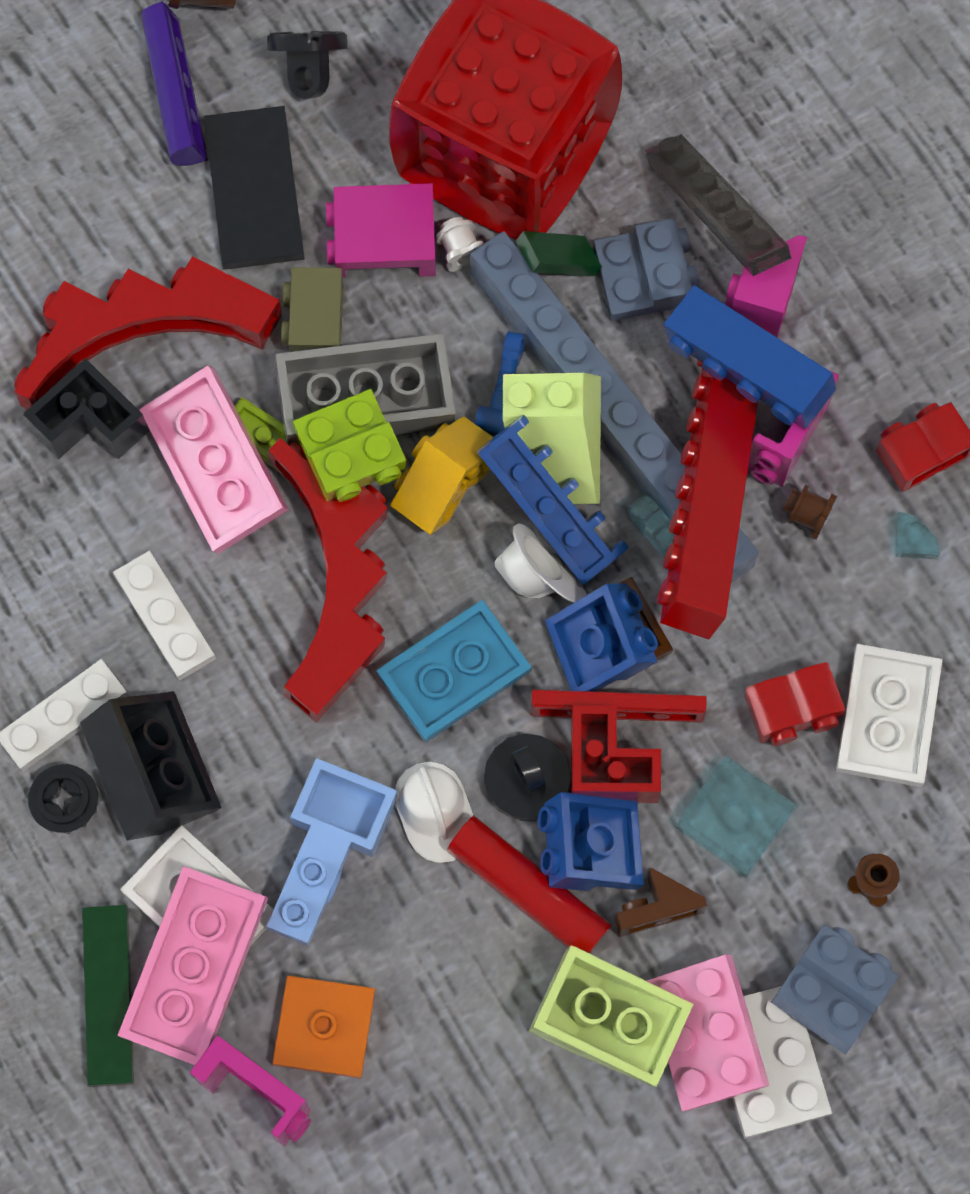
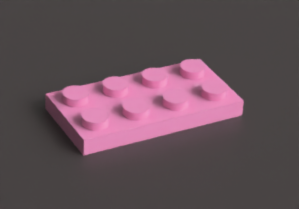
(213, 459)
(193, 966)

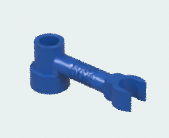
(491, 418)

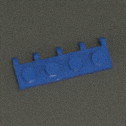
(548, 503)

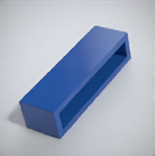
(749, 357)

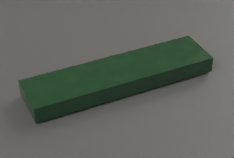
(107, 995)

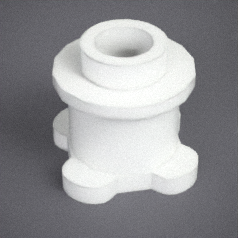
(458, 242)

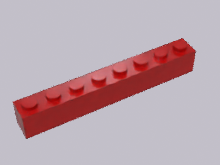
(709, 508)

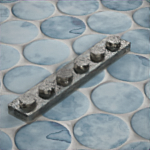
(718, 205)

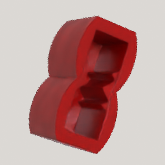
(924, 446)
(795, 704)

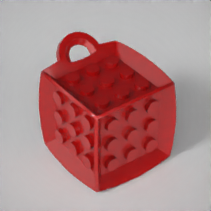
(505, 111)

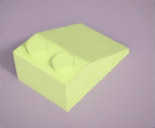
(567, 417)
(610, 1016)

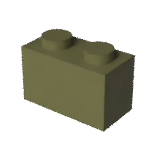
(315, 308)

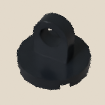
(304, 52)
(525, 775)

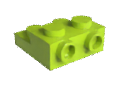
(350, 446)

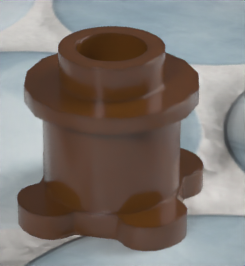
(809, 509)
(866, 886)

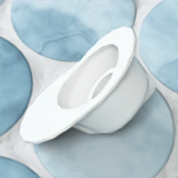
(535, 570)
(432, 808)

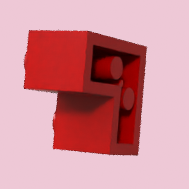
(604, 769)

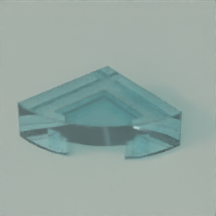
(914, 538)

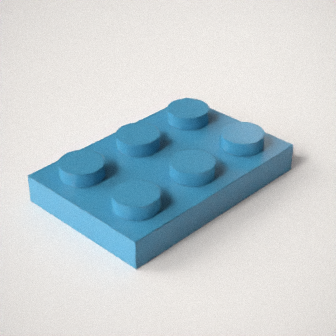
(454, 671)

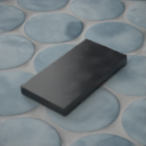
(254, 187)

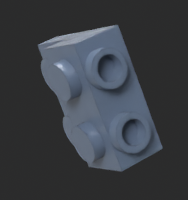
(645, 269)
(836, 987)

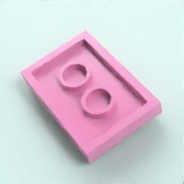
(717, 1045)

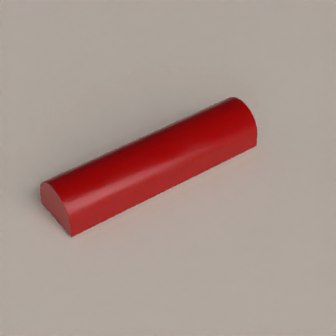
(527, 887)

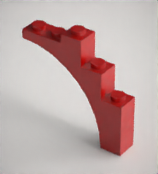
(139, 307)
(343, 639)

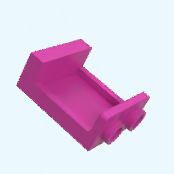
(382, 227)
(774, 461)
(223, 1058)

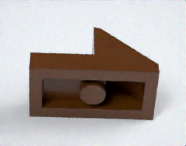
(670, 904)

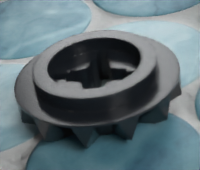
(48, 787)

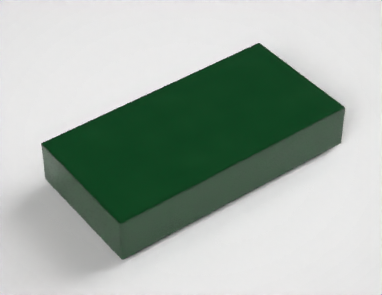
(558, 253)

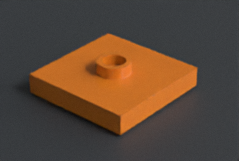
(324, 1027)

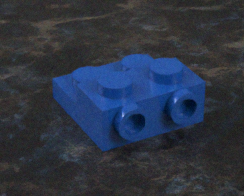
(602, 638)
(591, 842)

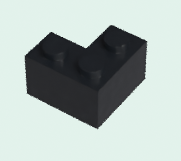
(81, 405)

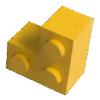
(441, 474)

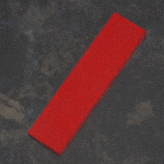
(629, 705)

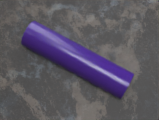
(173, 85)

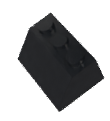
(149, 764)

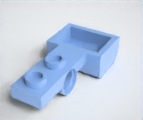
(340, 815)

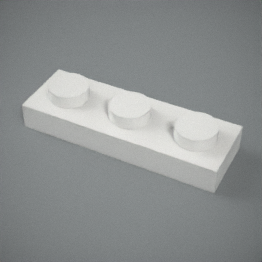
(164, 615)
(59, 715)

